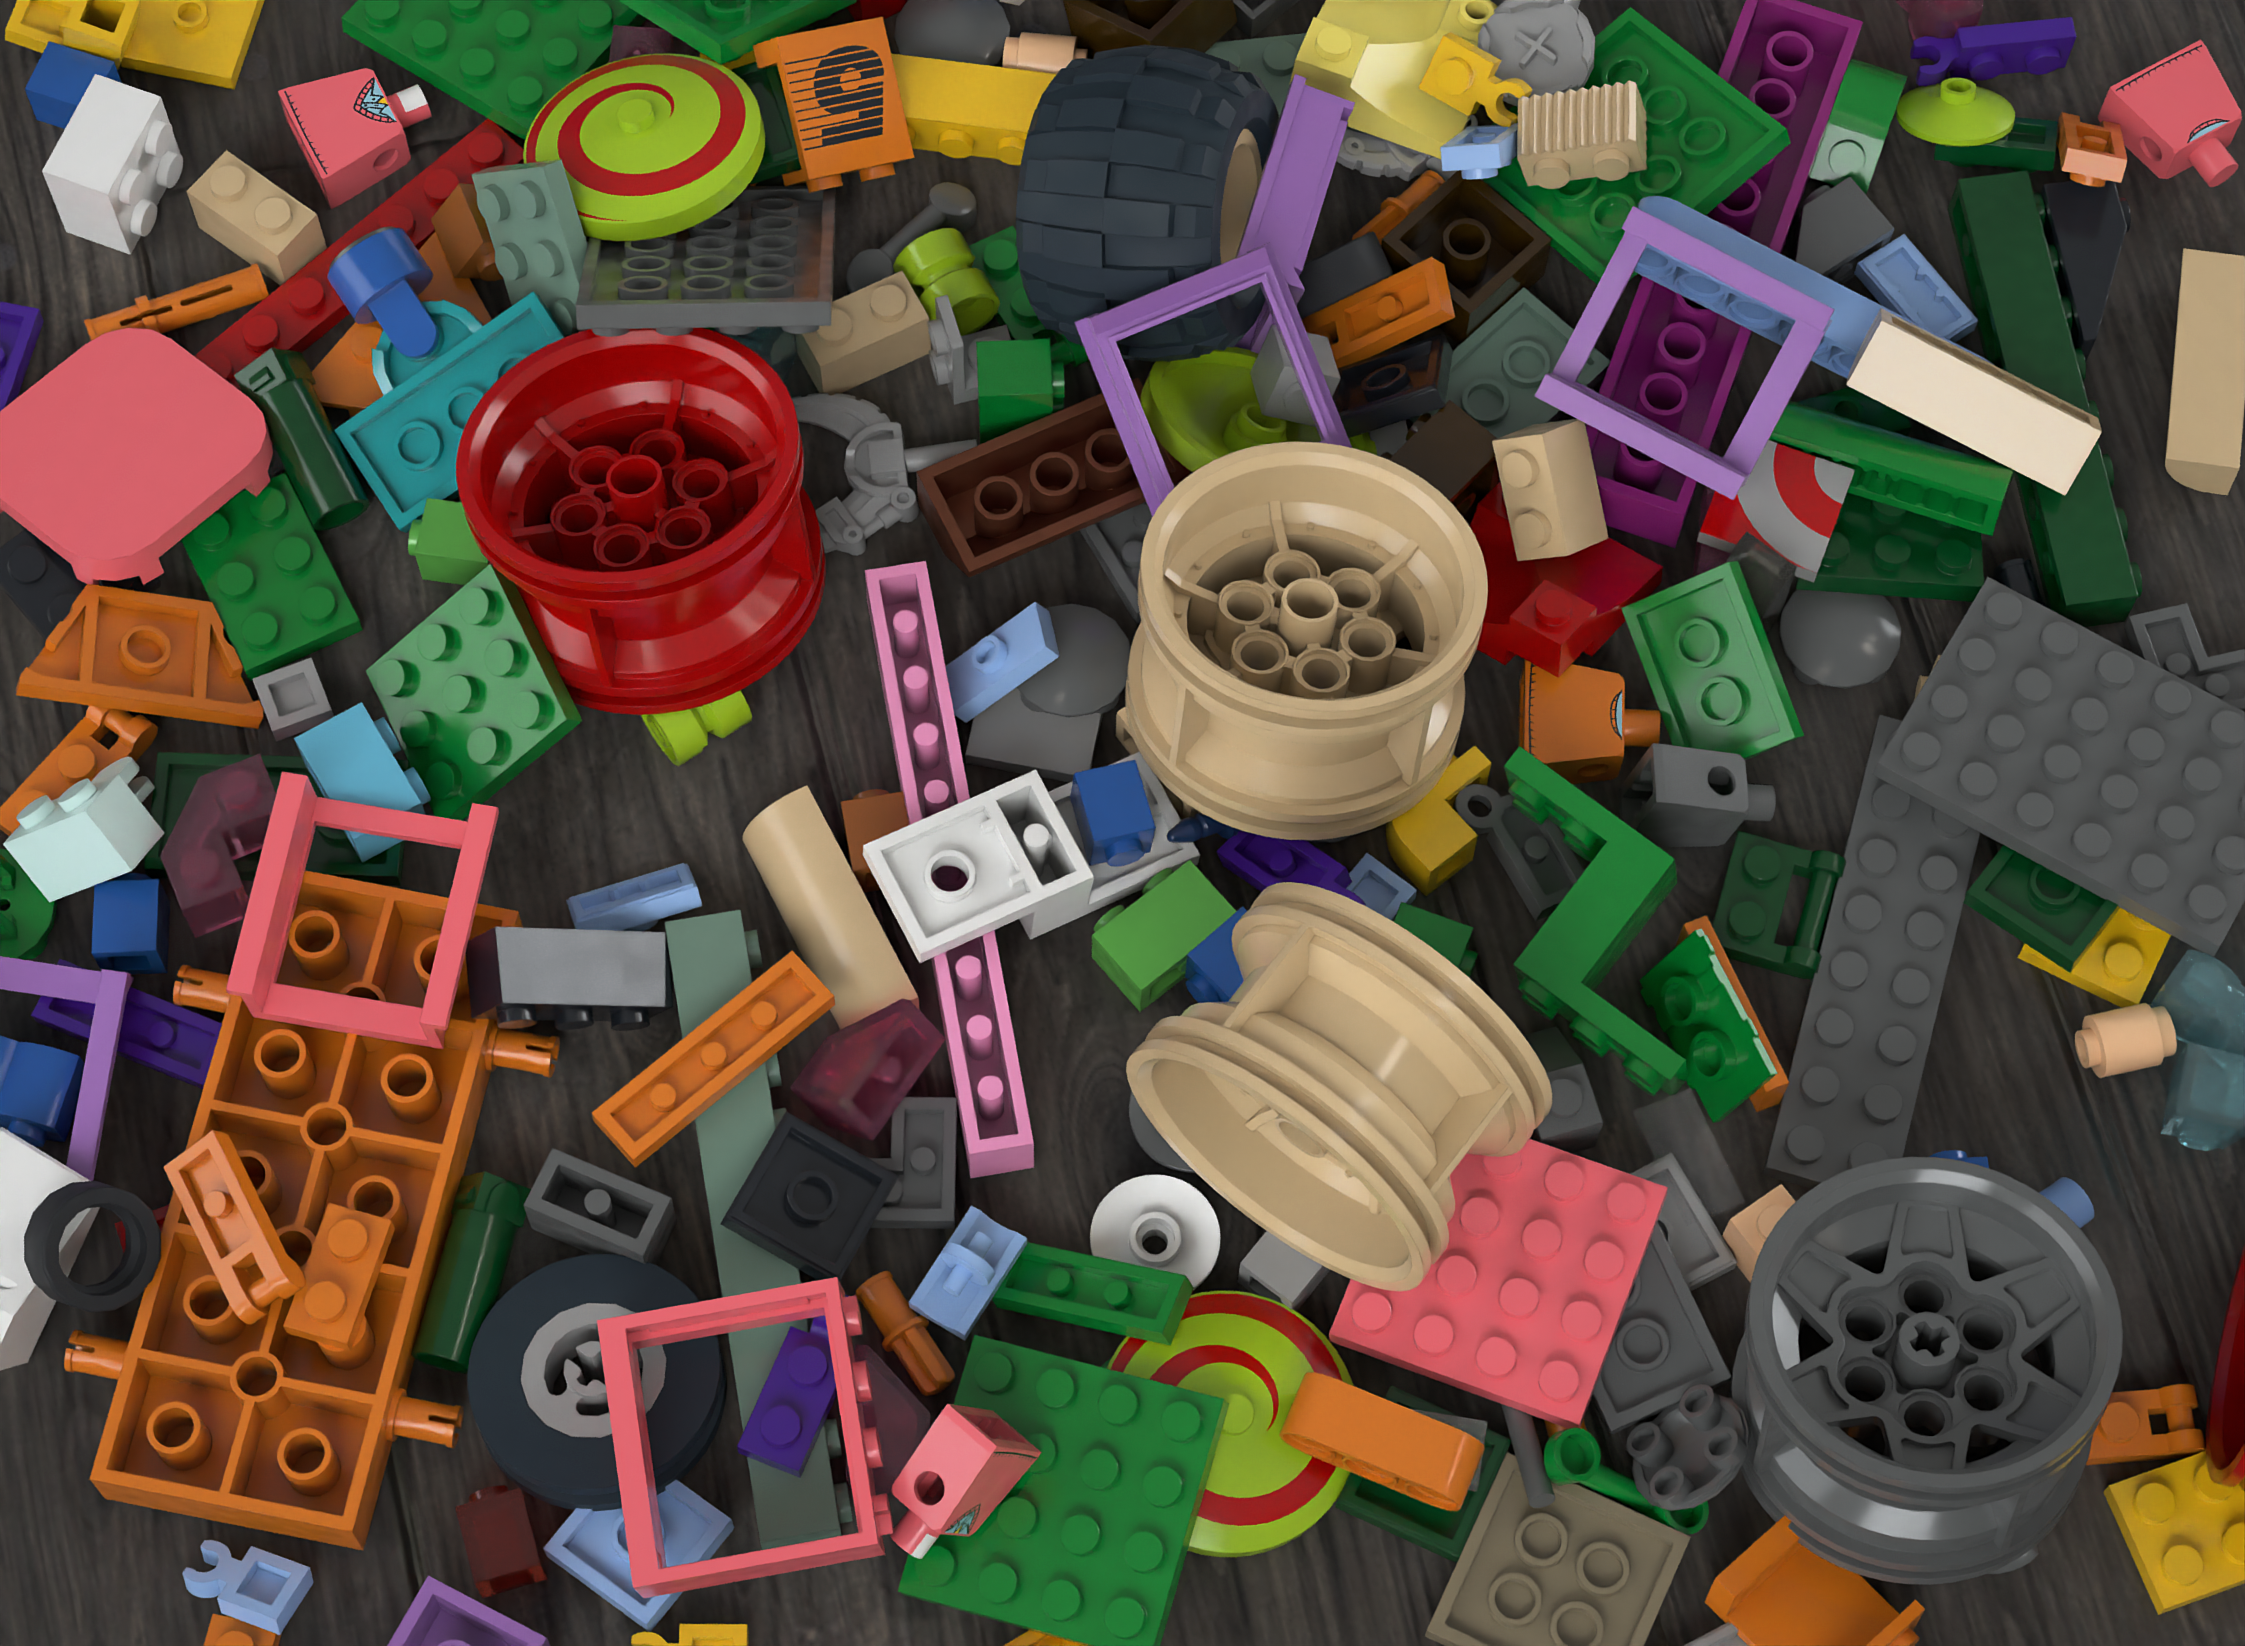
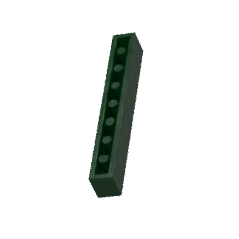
(2027, 334)

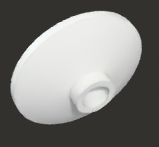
(1162, 1209)

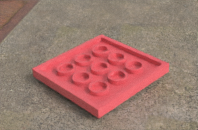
(1525, 1286)

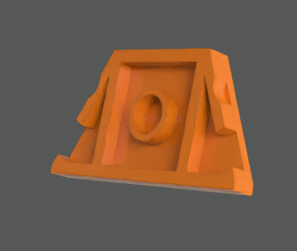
(346, 372)
(143, 658)

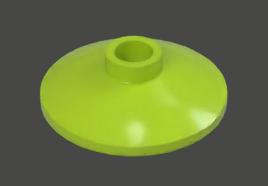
(1955, 113)

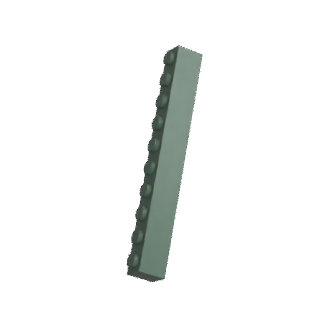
(709, 968)

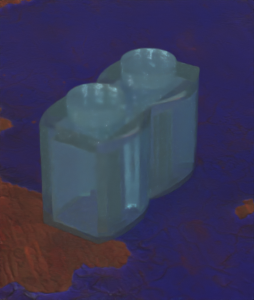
(2205, 1003)

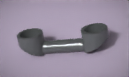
(948, 207)

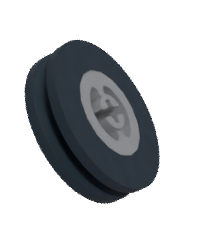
(564, 1442)

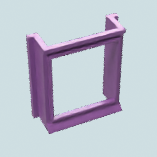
(1294, 187)
(1103, 329)
(1719, 473)
(108, 993)

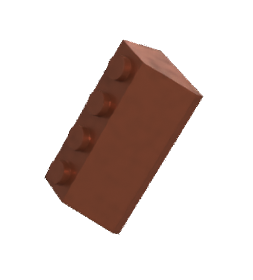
(1032, 486)

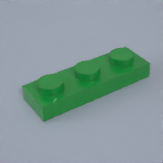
(1095, 1293)

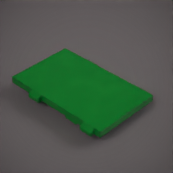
(1707, 1026)

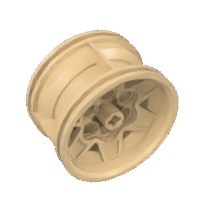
(1273, 633)
(1341, 1084)

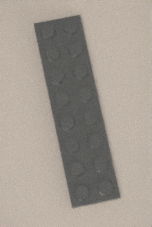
(1875, 985)

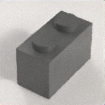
(599, 1210)

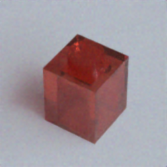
(500, 1540)

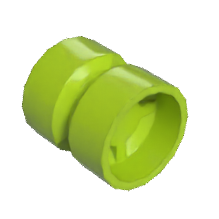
(942, 266)
(686, 732)

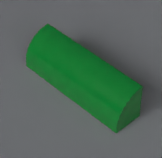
(1901, 468)

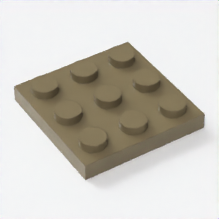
(1557, 1571)

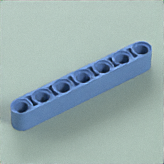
(1852, 311)

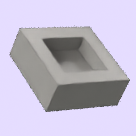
(293, 699)

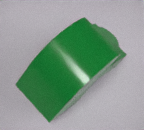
(1858, 124)

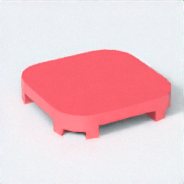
(127, 453)

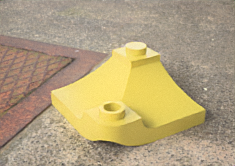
(1378, 58)

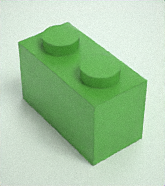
(1149, 941)

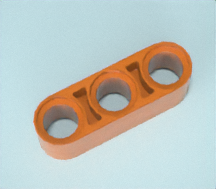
(1382, 1441)

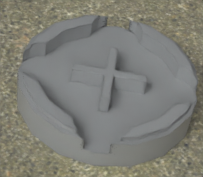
(1540, 44)

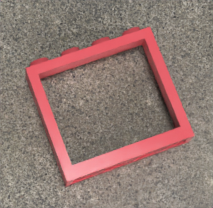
(619, 1345)

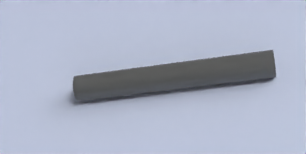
(1529, 1457)

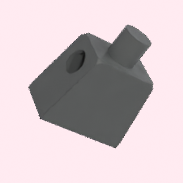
(1691, 796)

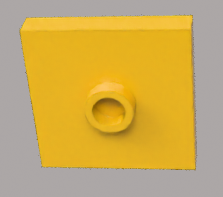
(193, 39)

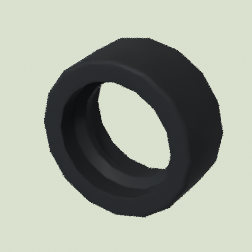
(1342, 273)
(136, 1265)

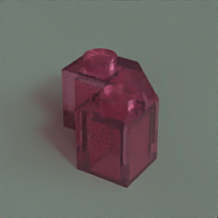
(218, 824)

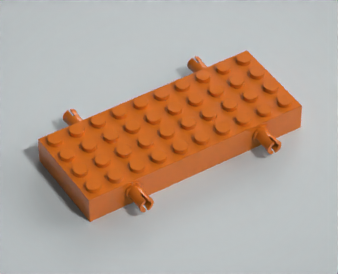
(244, 1415)

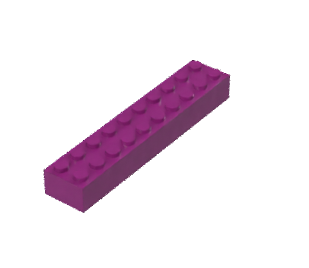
(1676, 355)

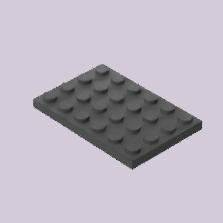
(742, 269)
(2083, 764)

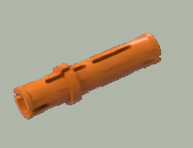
(185, 305)

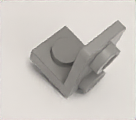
(955, 355)

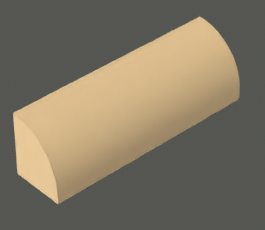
(2208, 373)
(1973, 402)
(826, 908)

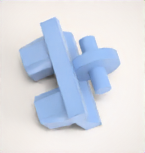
(967, 1273)

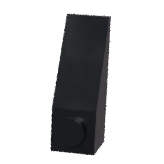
(2088, 234)

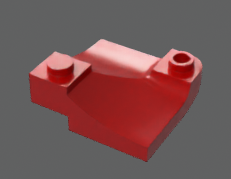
(1555, 604)

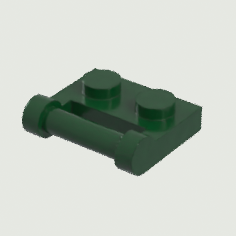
(1755, 899)

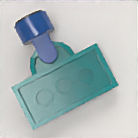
(429, 366)

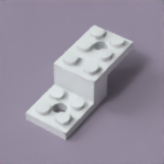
(1019, 864)

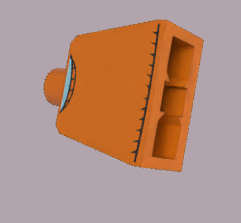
(1580, 721)

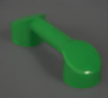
(1576, 1457)

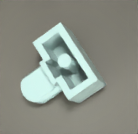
(87, 832)

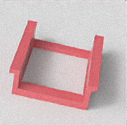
(276, 895)

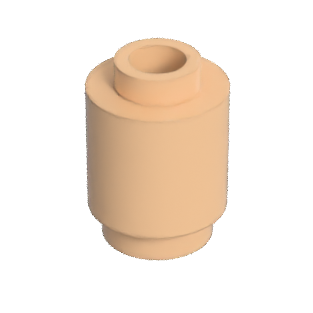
(1041, 52)
(2125, 1039)

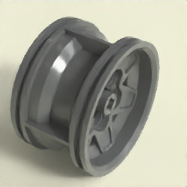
(1990, 1269)

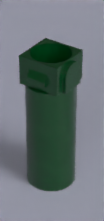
(304, 437)
(470, 1269)

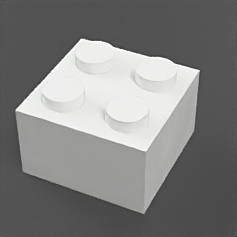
(113, 164)

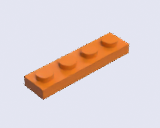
(713, 1058)

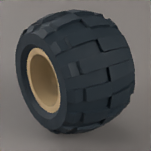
(1139, 181)

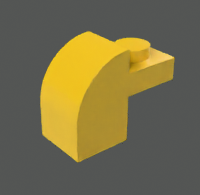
(84, 25)
(1431, 837)

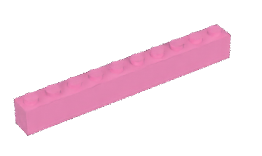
(933, 779)

